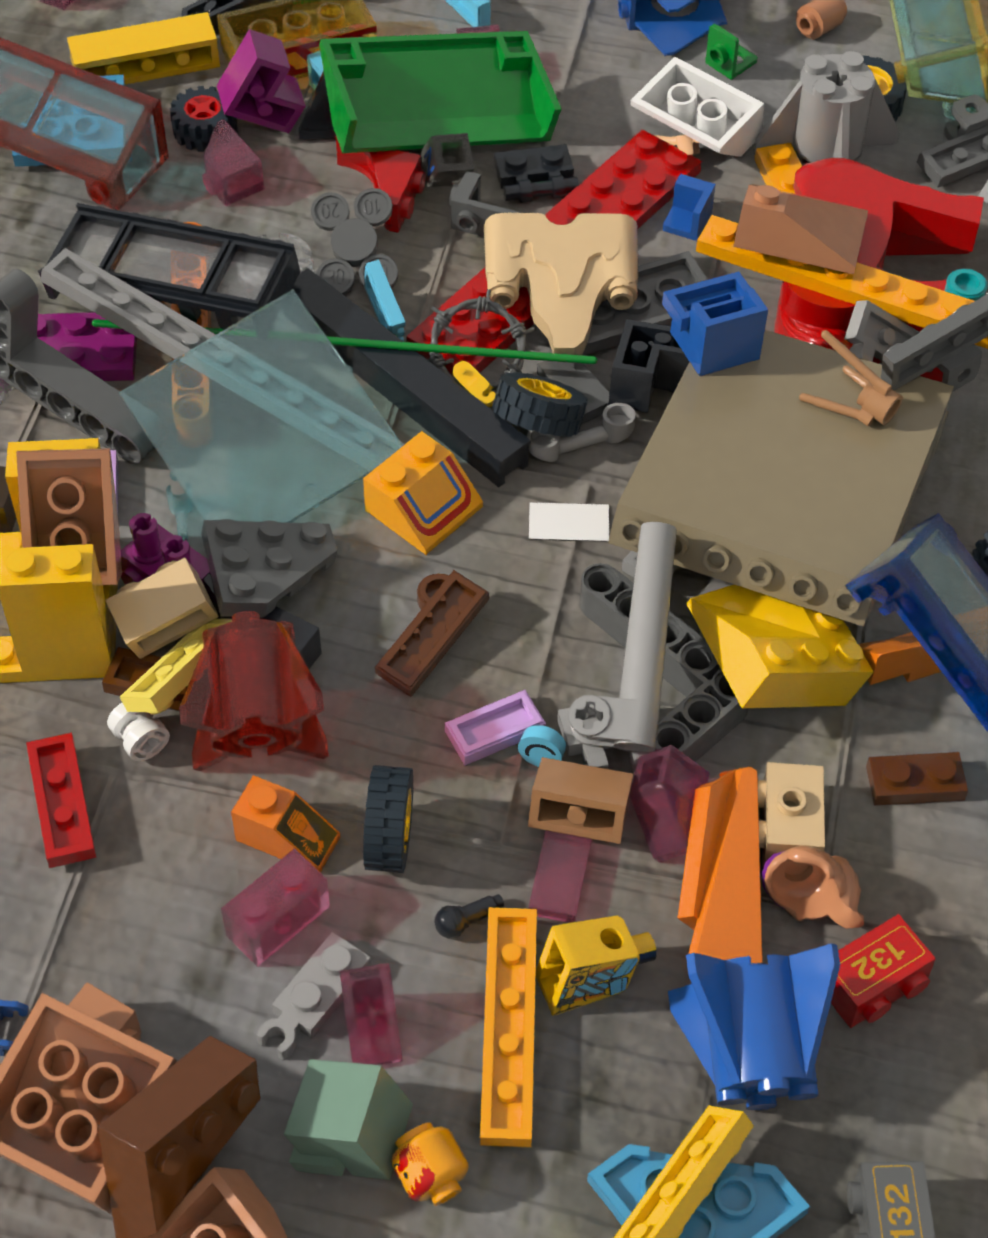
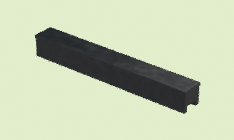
(417, 385)

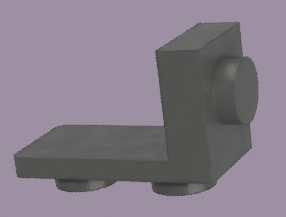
(467, 210)

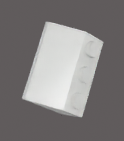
(702, 108)

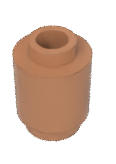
(820, 17)

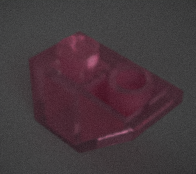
(665, 798)

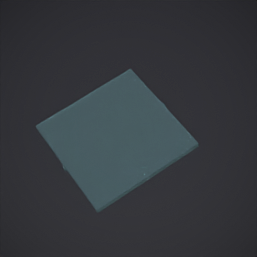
(262, 418)

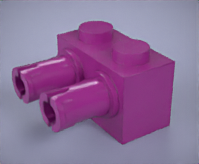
(154, 547)

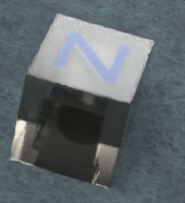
(446, 159)

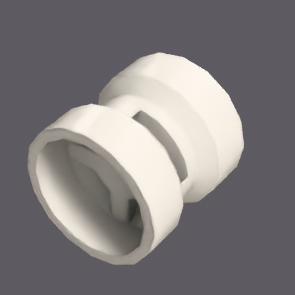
(141, 733)

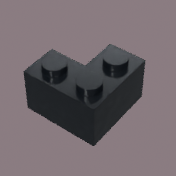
(645, 361)

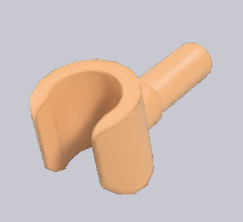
(683, 142)

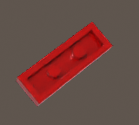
(60, 800)

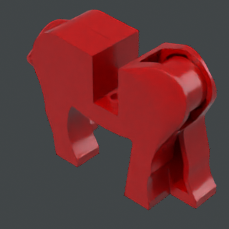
(899, 222)

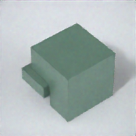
(347, 1119)

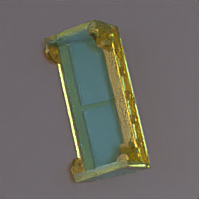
(941, 48)

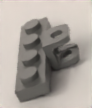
(966, 148)
(941, 345)

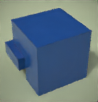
(717, 322)

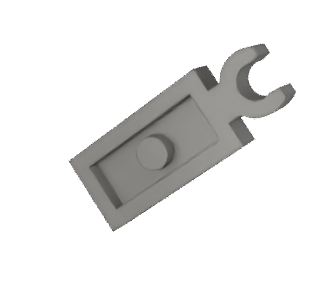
(311, 994)

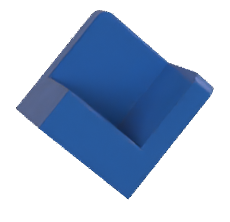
(690, 208)

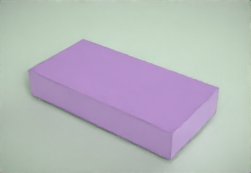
(492, 727)

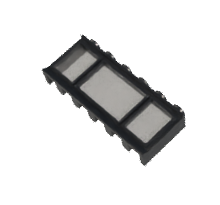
(183, 262)

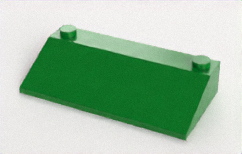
(413, 87)

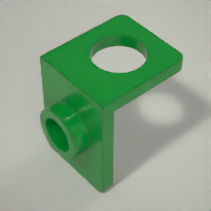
(723, 53)

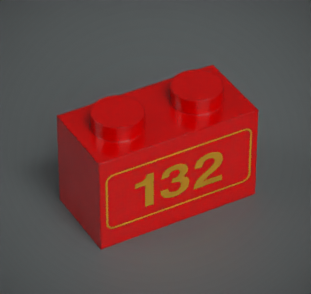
(879, 971)

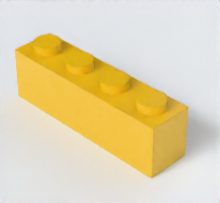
(148, 49)

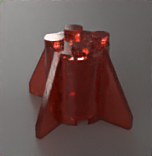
(252, 694)

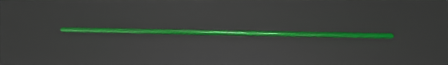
(428, 347)

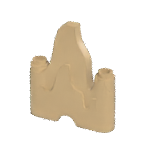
(563, 268)

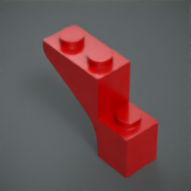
(393, 172)

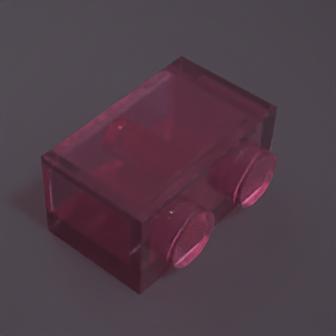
(275, 907)

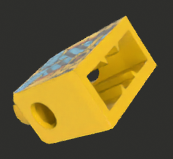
(590, 961)

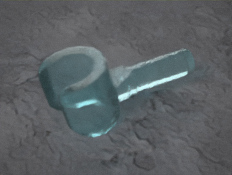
(180, 506)

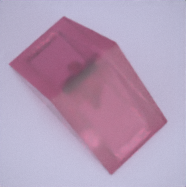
(371, 1015)

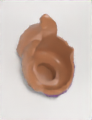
(814, 885)

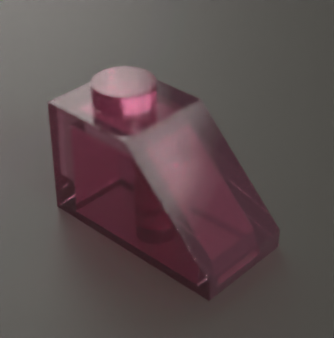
(231, 166)

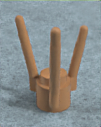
(876, 398)

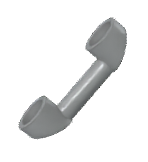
(616, 427)

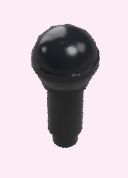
(453, 920)

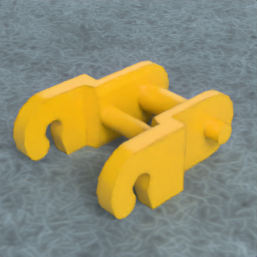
(474, 382)

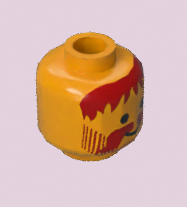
(429, 1164)

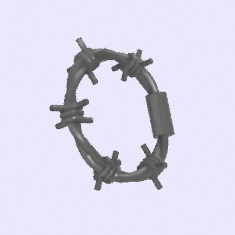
(481, 304)

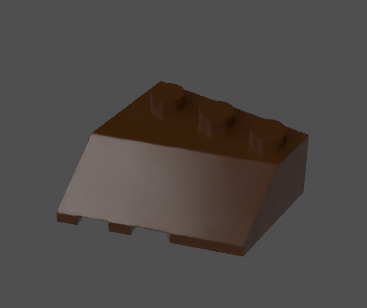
(173, 1132)

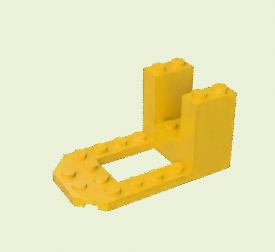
(52, 598)

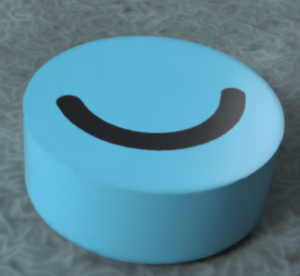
(541, 742)

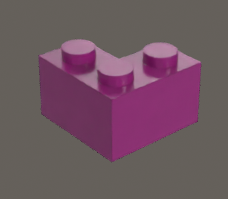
(258, 84)

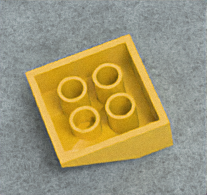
(779, 650)

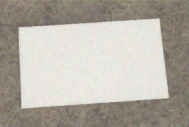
(569, 521)

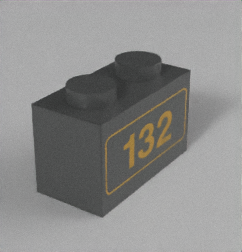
(891, 1200)

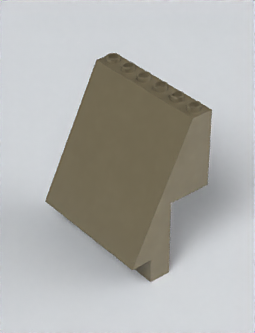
(778, 486)

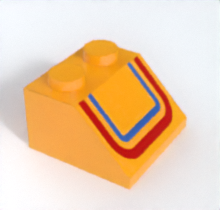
(421, 493)

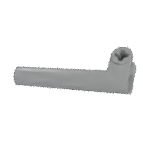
(633, 718)

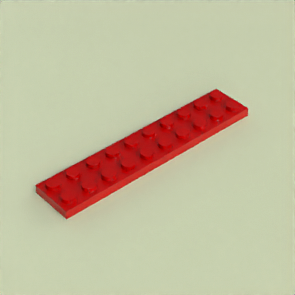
(631, 183)

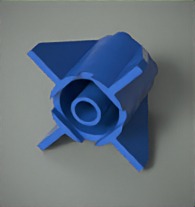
(758, 1022)

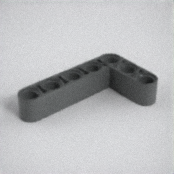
(59, 381)
(607, 602)

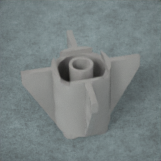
(832, 111)

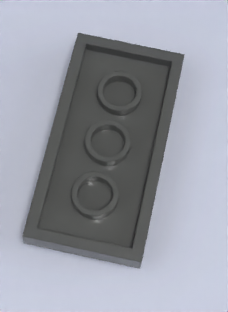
(652, 282)

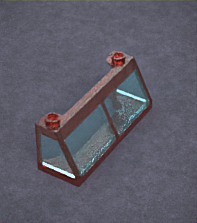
(80, 124)

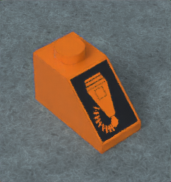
(281, 820)

